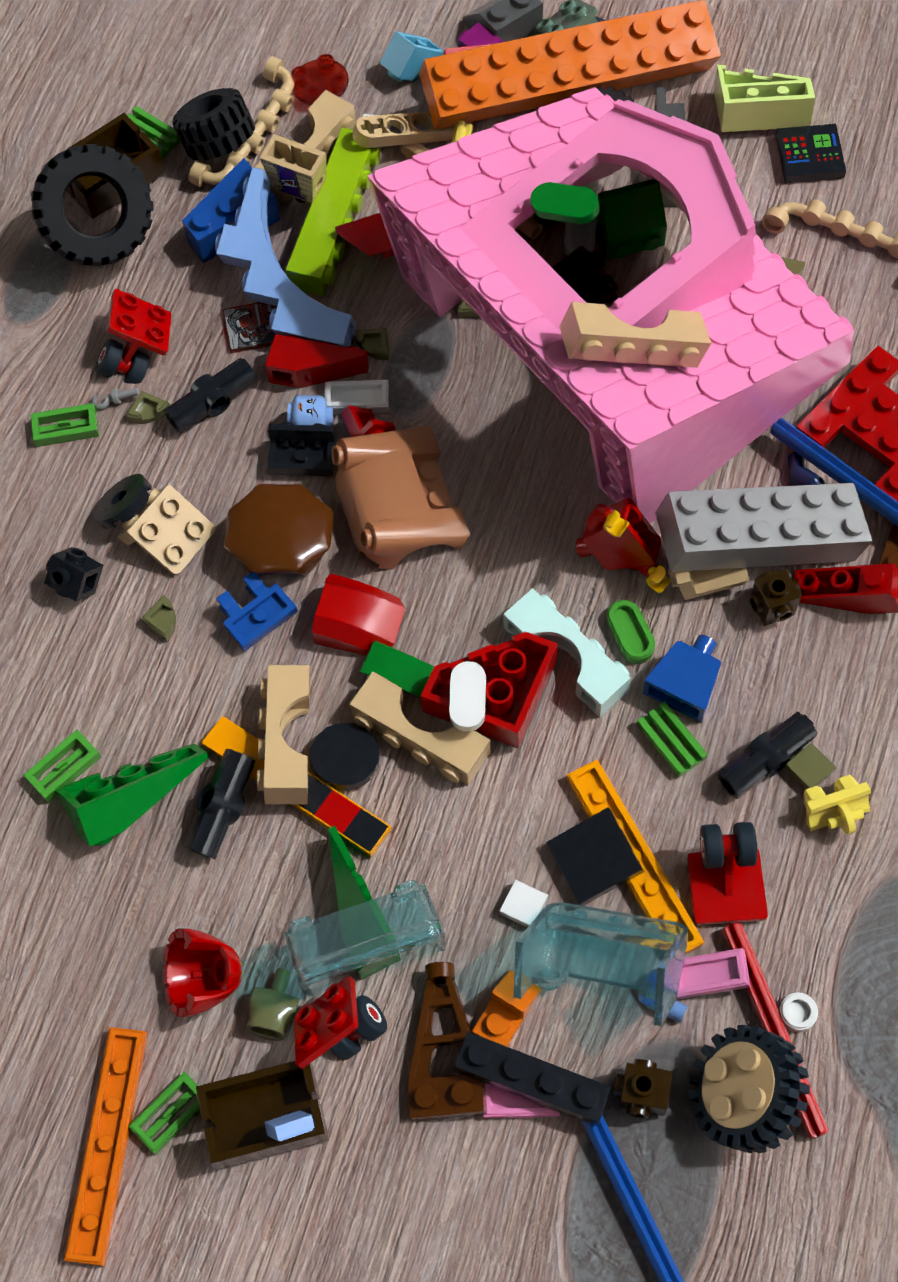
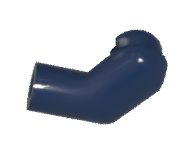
(799, 474)

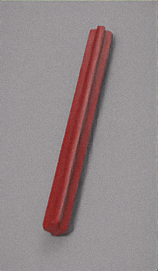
(771, 1020)

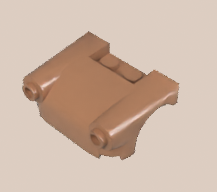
(396, 495)

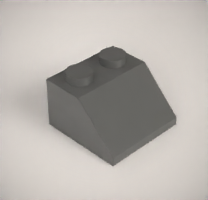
(507, 18)

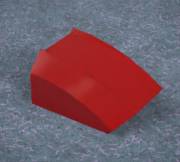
(355, 615)

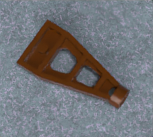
(443, 1095)

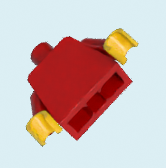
(623, 539)

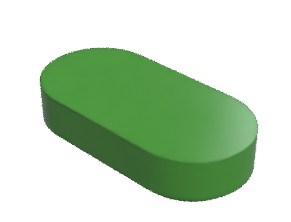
(630, 631)

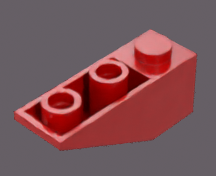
(307, 362)
(851, 588)

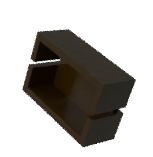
(124, 136)
(246, 1101)

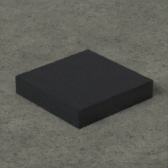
(595, 857)

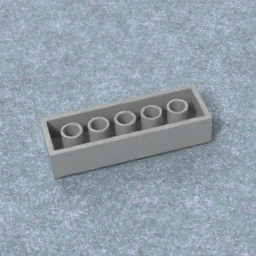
(762, 526)

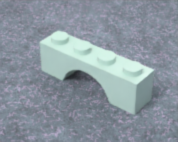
(600, 679)

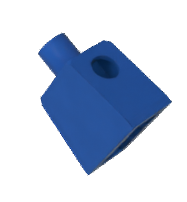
(685, 677)

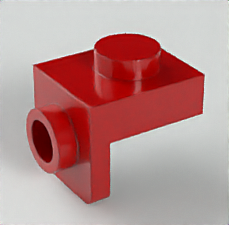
(363, 422)

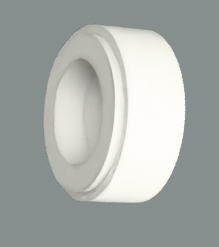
(798, 1012)

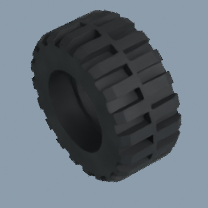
(122, 175)

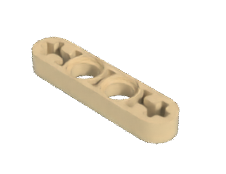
(373, 130)

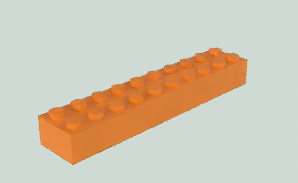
(567, 61)

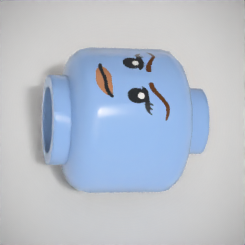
(309, 410)

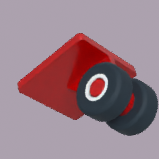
(141, 326)
(727, 876)
(336, 1023)

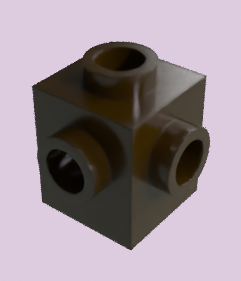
(775, 596)
(656, 1082)

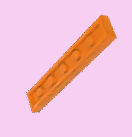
(106, 1147)

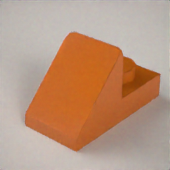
(504, 1013)

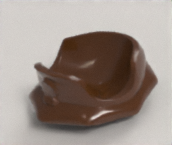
(279, 530)

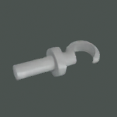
(115, 397)

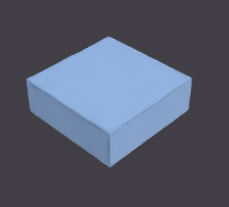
(289, 1125)

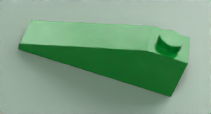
(113, 803)
(352, 891)

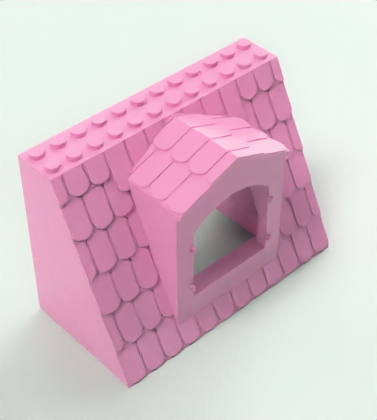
(646, 423)

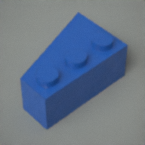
(219, 208)

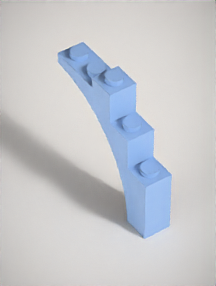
(265, 282)

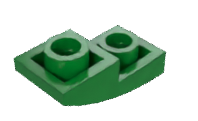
(398, 668)

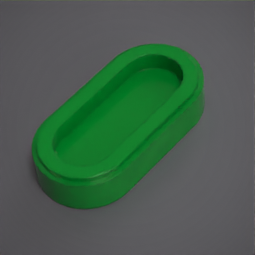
(564, 203)

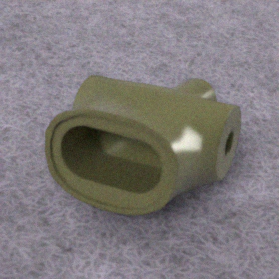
(272, 1009)

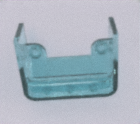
(363, 934)
(603, 949)

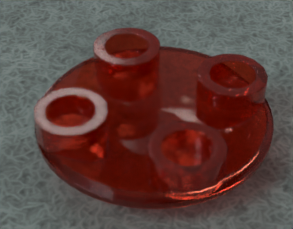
(318, 76)

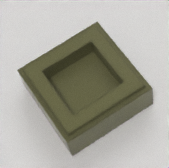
(810, 767)

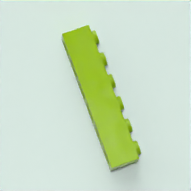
(338, 200)

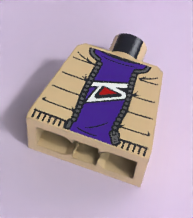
(294, 168)

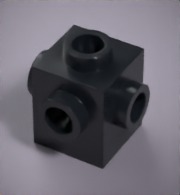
(73, 574)

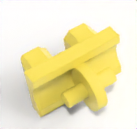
(838, 808)

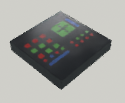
(810, 153)

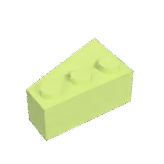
(762, 102)

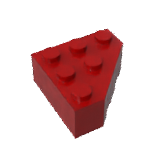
(514, 685)

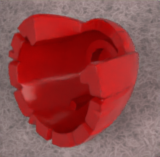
(198, 972)

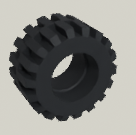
(213, 124)

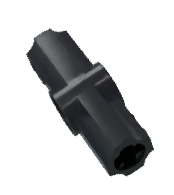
(210, 395)
(767, 755)
(220, 803)

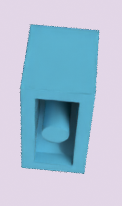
(406, 55)

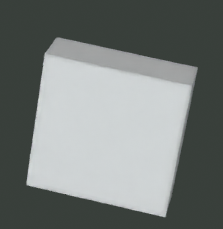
(523, 903)

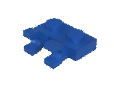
(259, 616)

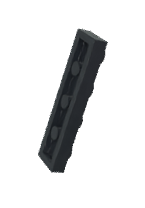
(532, 1078)

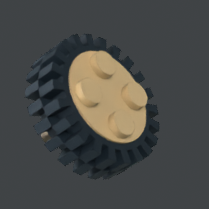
(748, 1089)

